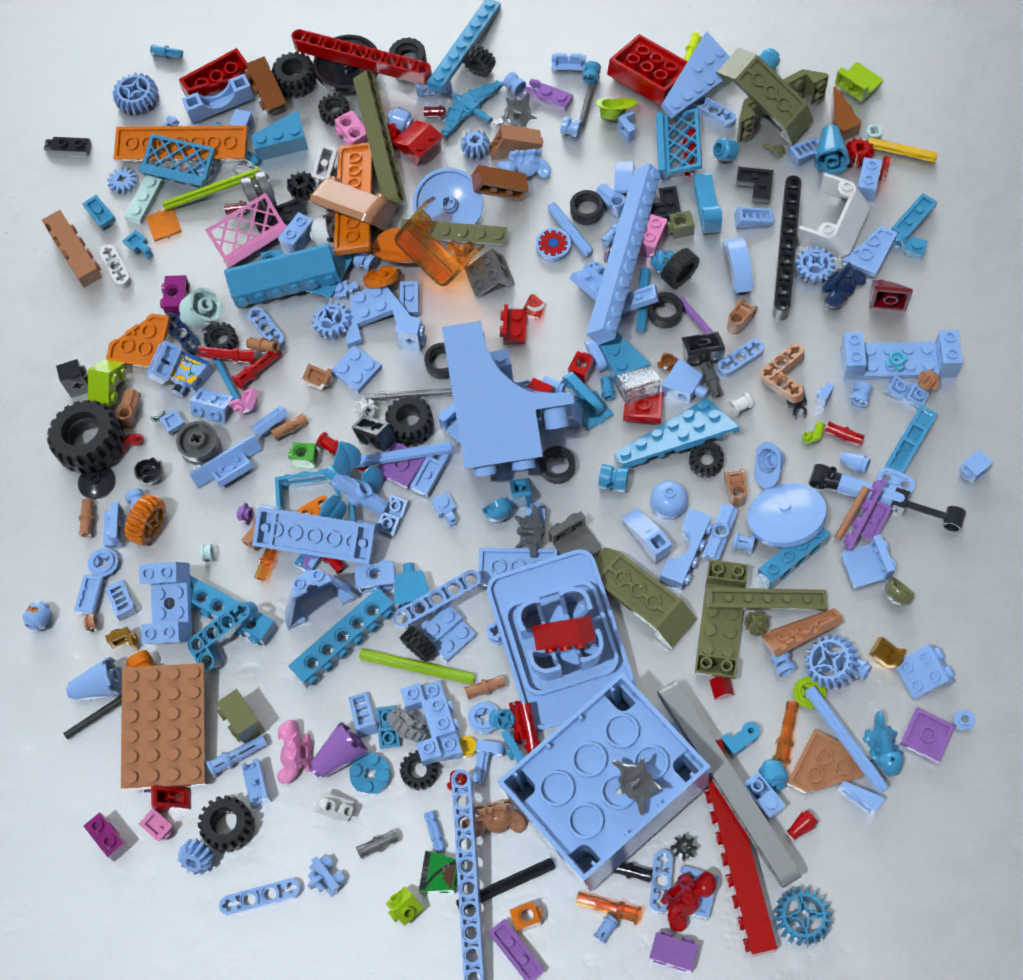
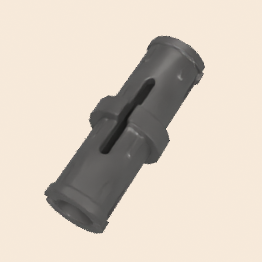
(377, 844)

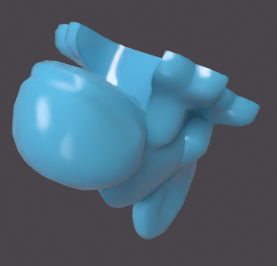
(883, 750)

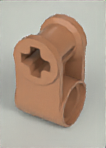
(742, 314)
(736, 483)

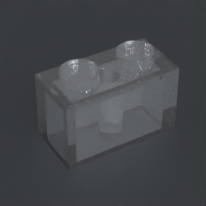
(638, 384)

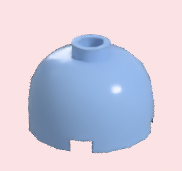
(669, 500)

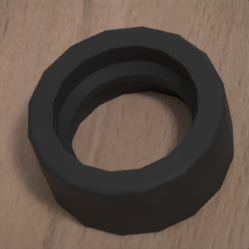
(586, 195)
(666, 322)
(439, 373)
(553, 452)

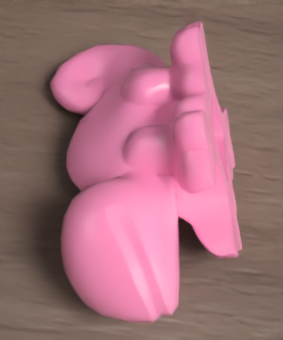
(294, 753)

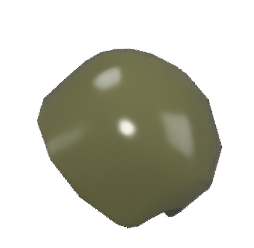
(898, 592)

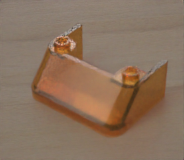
(428, 252)

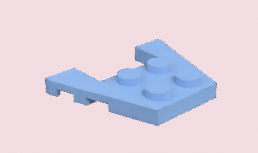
(369, 307)

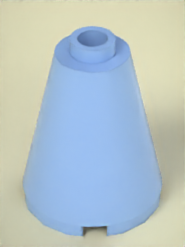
(97, 682)

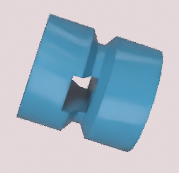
(613, 478)

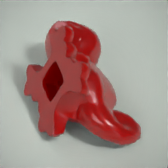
(684, 898)

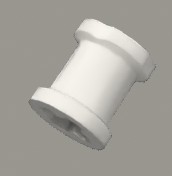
(741, 404)

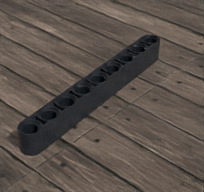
(790, 208)

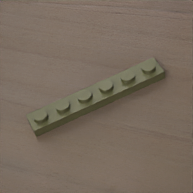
(466, 233)
(767, 599)

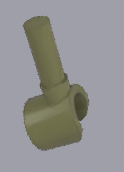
(779, 149)

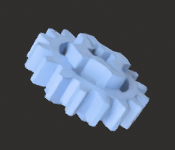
(815, 264)
(326, 327)

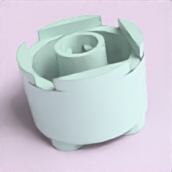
(200, 308)

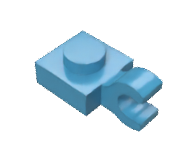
(136, 243)
(913, 247)

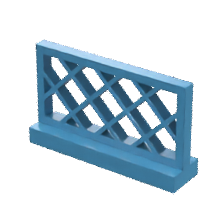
(664, 146)
(170, 174)

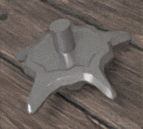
(517, 112)
(530, 531)
(636, 783)

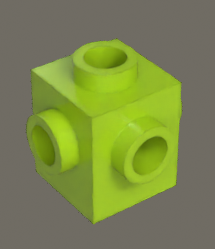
(403, 906)

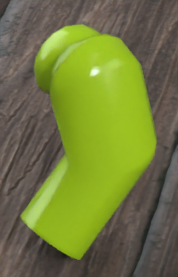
(816, 435)

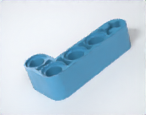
(708, 210)
(223, 629)

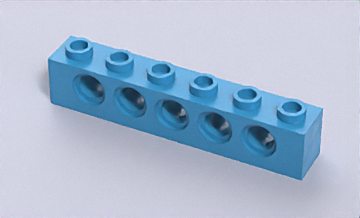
(345, 627)
(260, 633)

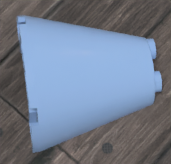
(313, 585)

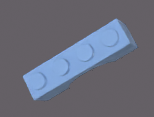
(236, 93)
(676, 570)

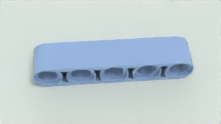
(443, 592)

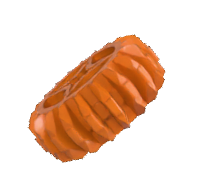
(145, 519)

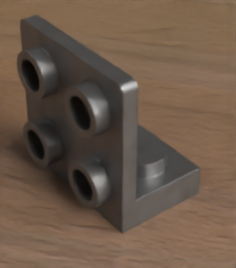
(488, 272)

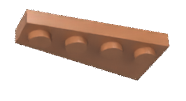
(798, 632)

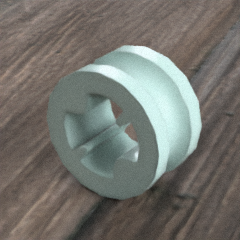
(873, 128)
(207, 552)

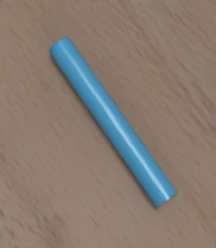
(224, 374)

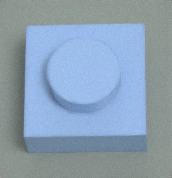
(824, 394)
(172, 421)

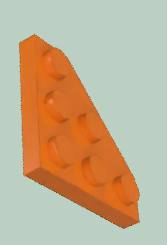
(140, 341)

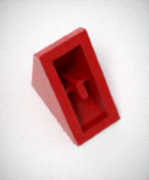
(169, 799)

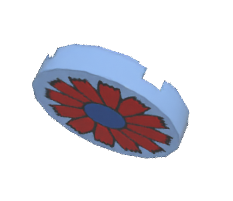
(553, 244)

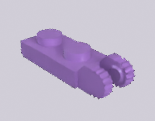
(549, 94)

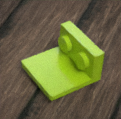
(858, 81)

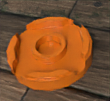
(380, 278)

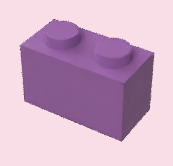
(673, 952)

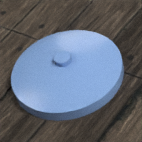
(453, 194)
(787, 515)

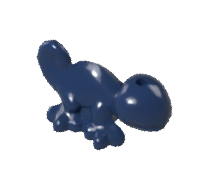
(842, 284)

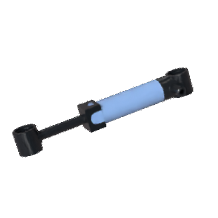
(828, 478)

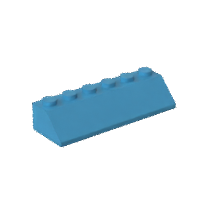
(282, 275)

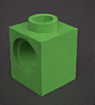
(308, 460)

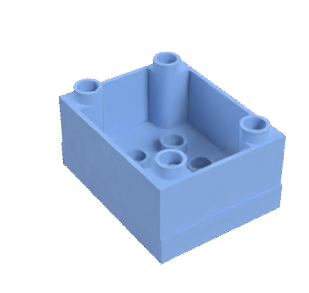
(571, 784)

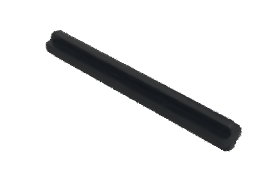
(514, 880)

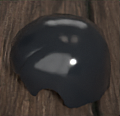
(148, 470)

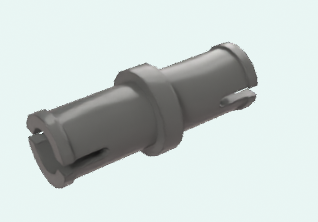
(711, 380)

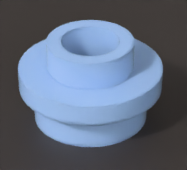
(961, 725)

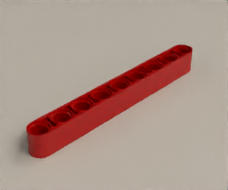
(361, 56)

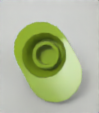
(613, 108)

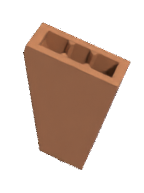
(514, 138)

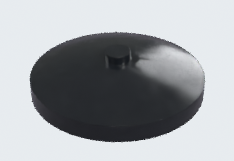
(340, 76)

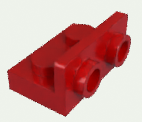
(513, 326)

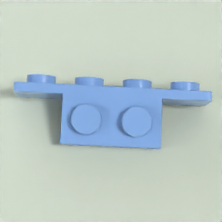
(228, 464)

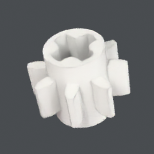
(361, 406)

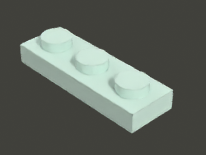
(143, 199)

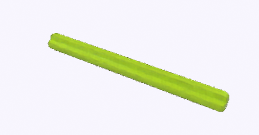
(207, 190)
(417, 666)

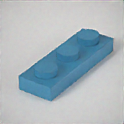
(915, 215)

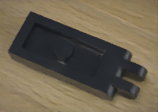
(68, 146)

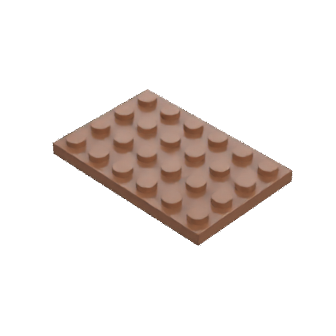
(163, 726)

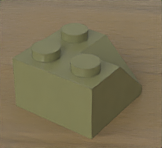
(243, 721)

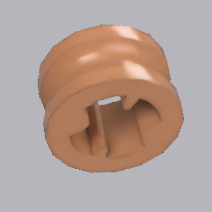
(90, 622)

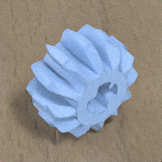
(475, 144)
(195, 856)

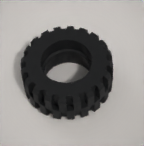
(74, 421)

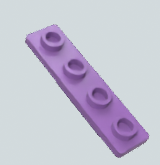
(871, 518)

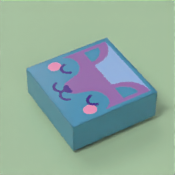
(307, 562)

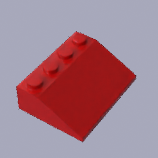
(646, 68)

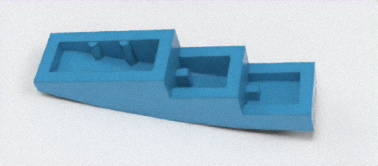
(911, 439)

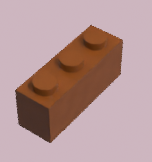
(265, 85)
(499, 182)

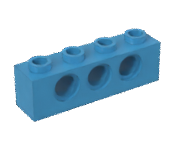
(789, 559)

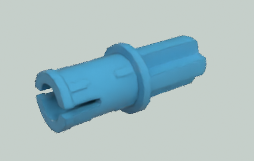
(166, 51)

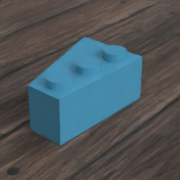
(280, 138)
(621, 357)

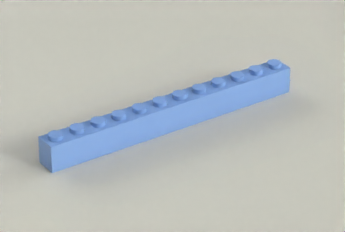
(623, 255)

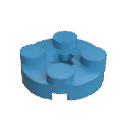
(367, 785)

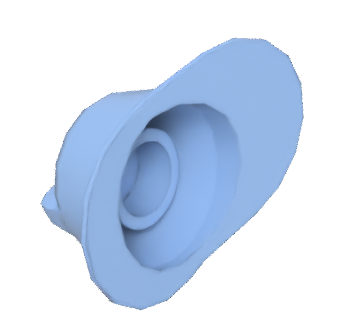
(768, 464)

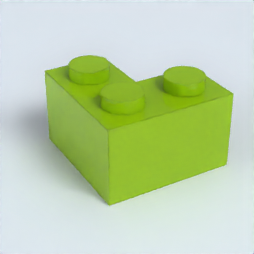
(104, 380)

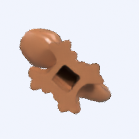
(497, 818)

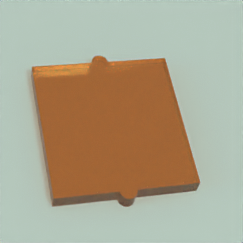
(163, 224)

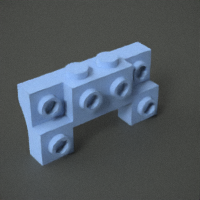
(444, 740)

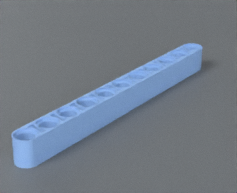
(472, 876)

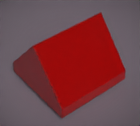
(721, 687)

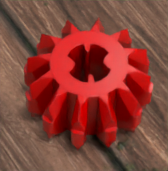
(858, 150)

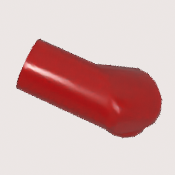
(132, 440)

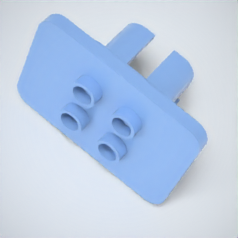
(551, 592)

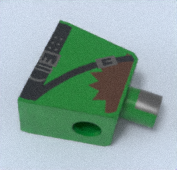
(438, 875)

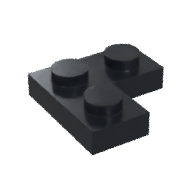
(759, 179)
(668, 203)

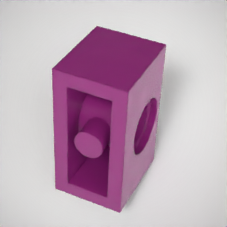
(174, 285)
(106, 837)

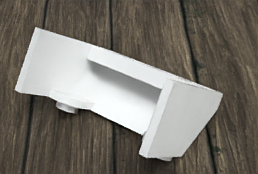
(838, 238)

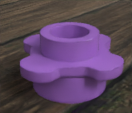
(245, 513)

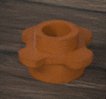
(667, 357)

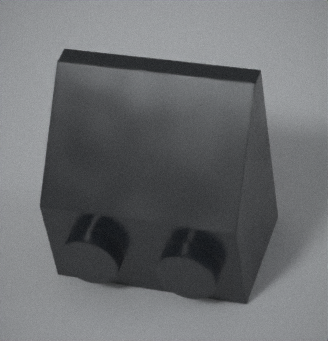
(703, 348)

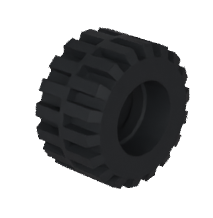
(294, 64)
(410, 407)
(217, 810)

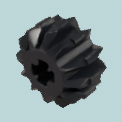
(301, 185)

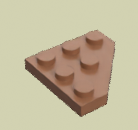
(823, 765)

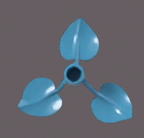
(347, 458)

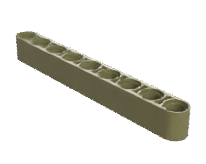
(379, 138)

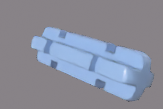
(434, 831)

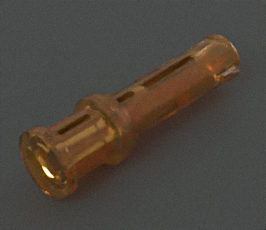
(785, 742)
(618, 910)

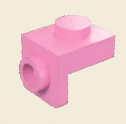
(247, 401)
(156, 825)

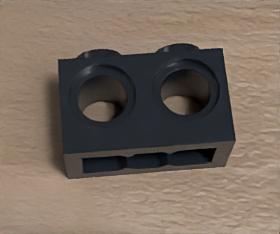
(374, 433)

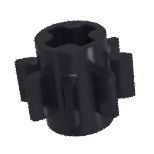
(678, 849)

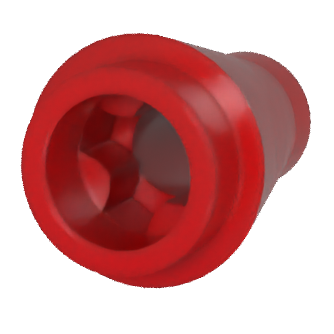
(803, 824)

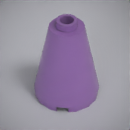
(338, 751)

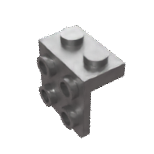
(573, 535)

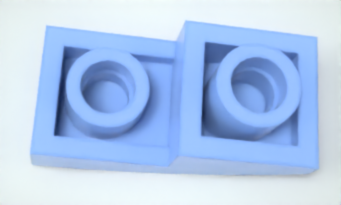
(623, 176)
(907, 393)
(393, 515)

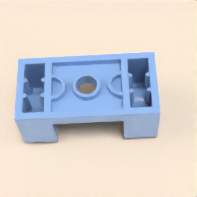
(167, 582)

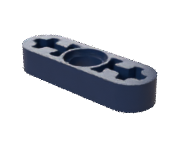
(183, 341)

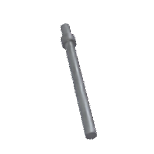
(384, 396)

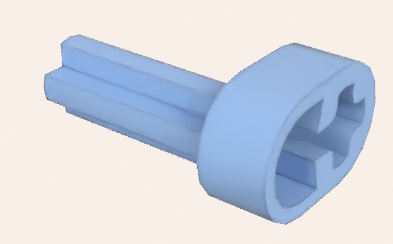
(484, 750)

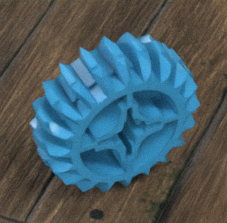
(812, 916)

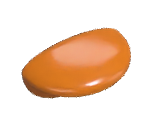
(386, 248)

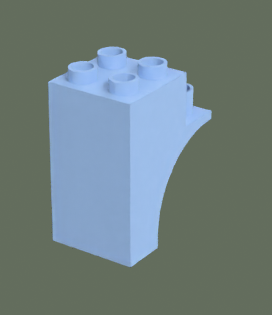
(492, 410)

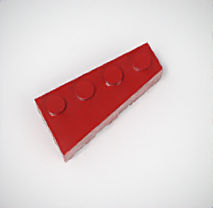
(214, 76)

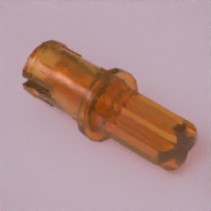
(265, 564)

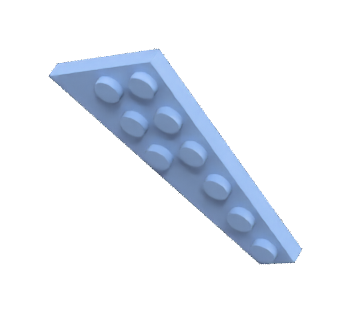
(697, 76)

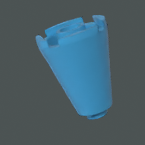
(831, 151)

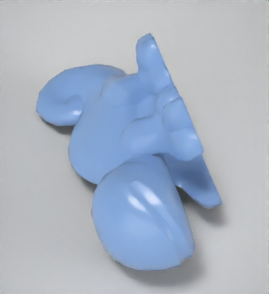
(526, 162)

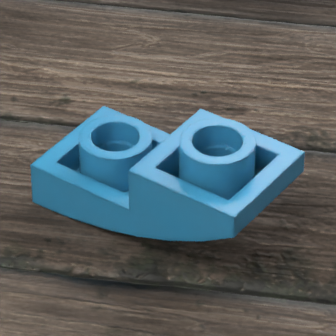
(387, 735)

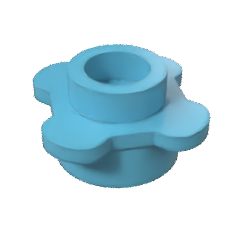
(896, 355)

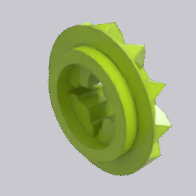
(799, 692)

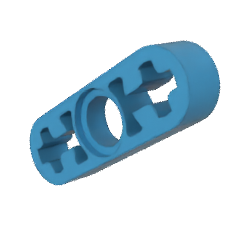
(580, 390)

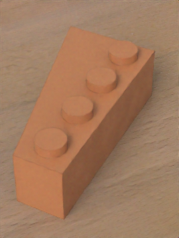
(72, 248)

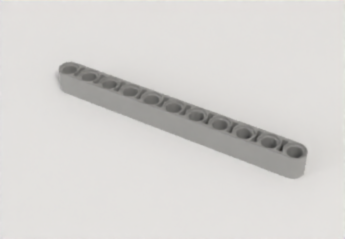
(730, 785)

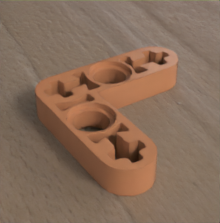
(778, 374)

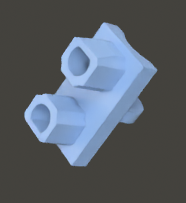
(321, 878)

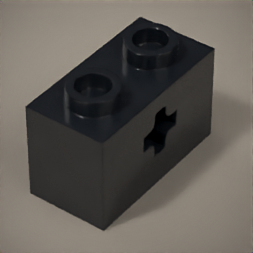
(73, 377)

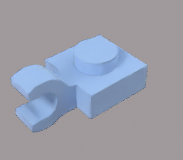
(343, 290)
(445, 507)

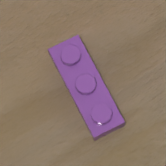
(516, 951)

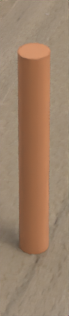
(852, 512)

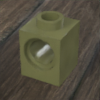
(685, 220)

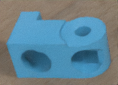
(741, 740)

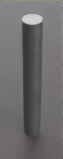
(587, 102)

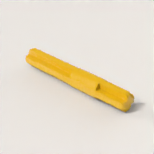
(903, 150)

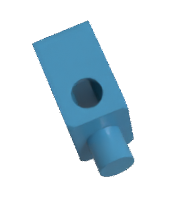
(409, 586)

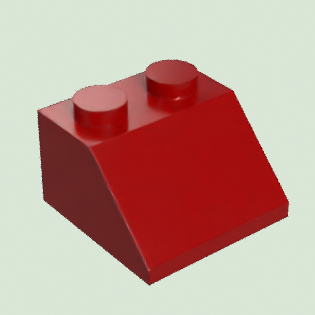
(418, 141)

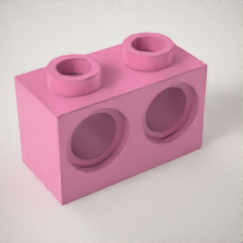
(350, 129)
(653, 235)

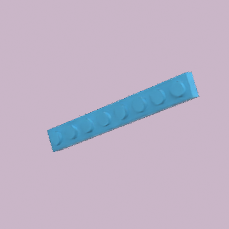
(468, 38)

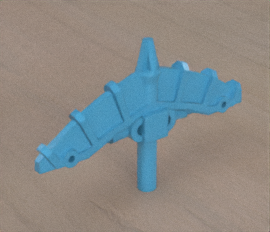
(469, 105)

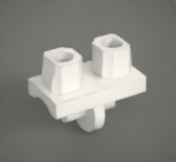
(333, 806)

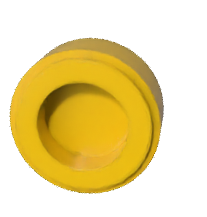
(468, 746)

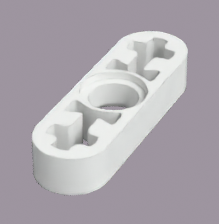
(115, 260)

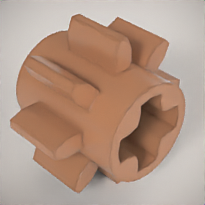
(929, 380)

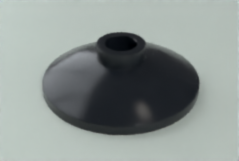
(99, 488)

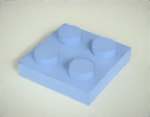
(356, 369)

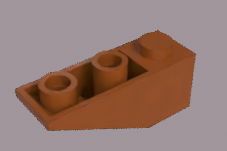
(843, 115)

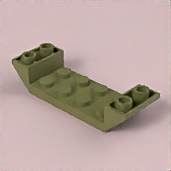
(805, 83)
(768, 92)
(644, 596)
(719, 627)

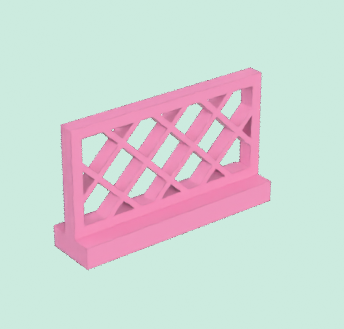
(251, 245)

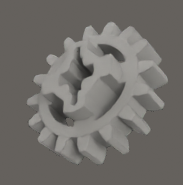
(407, 725)

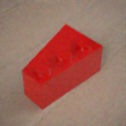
(563, 634)

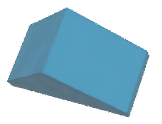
(520, 493)

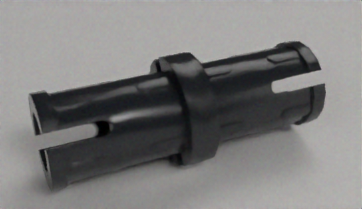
(635, 872)

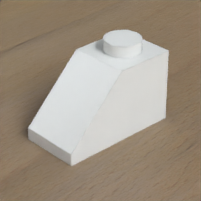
(324, 162)

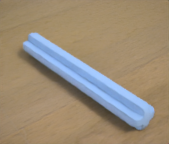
(570, 229)

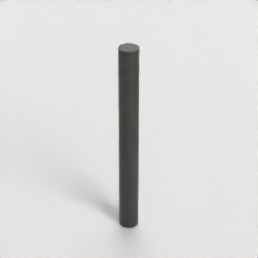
(93, 717)

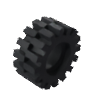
(479, 61)
(330, 102)
(220, 330)
(704, 469)
(418, 643)
(413, 782)

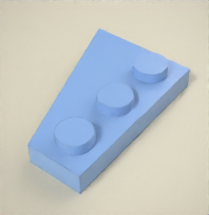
(872, 252)

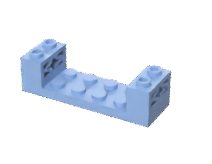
(868, 360)
(314, 534)

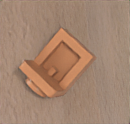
(316, 377)

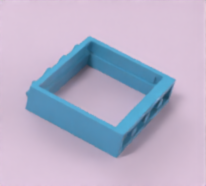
(302, 480)

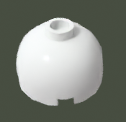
(323, 230)

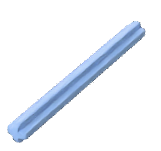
(406, 454)
(847, 740)

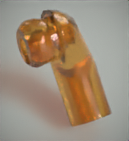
(468, 247)

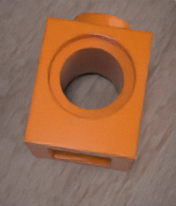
(517, 912)

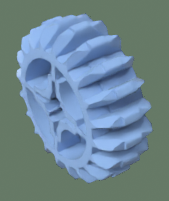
(133, 89)
(824, 665)

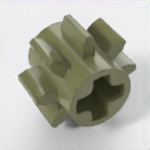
(756, 622)

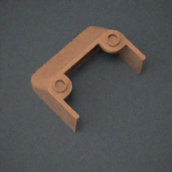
(354, 203)

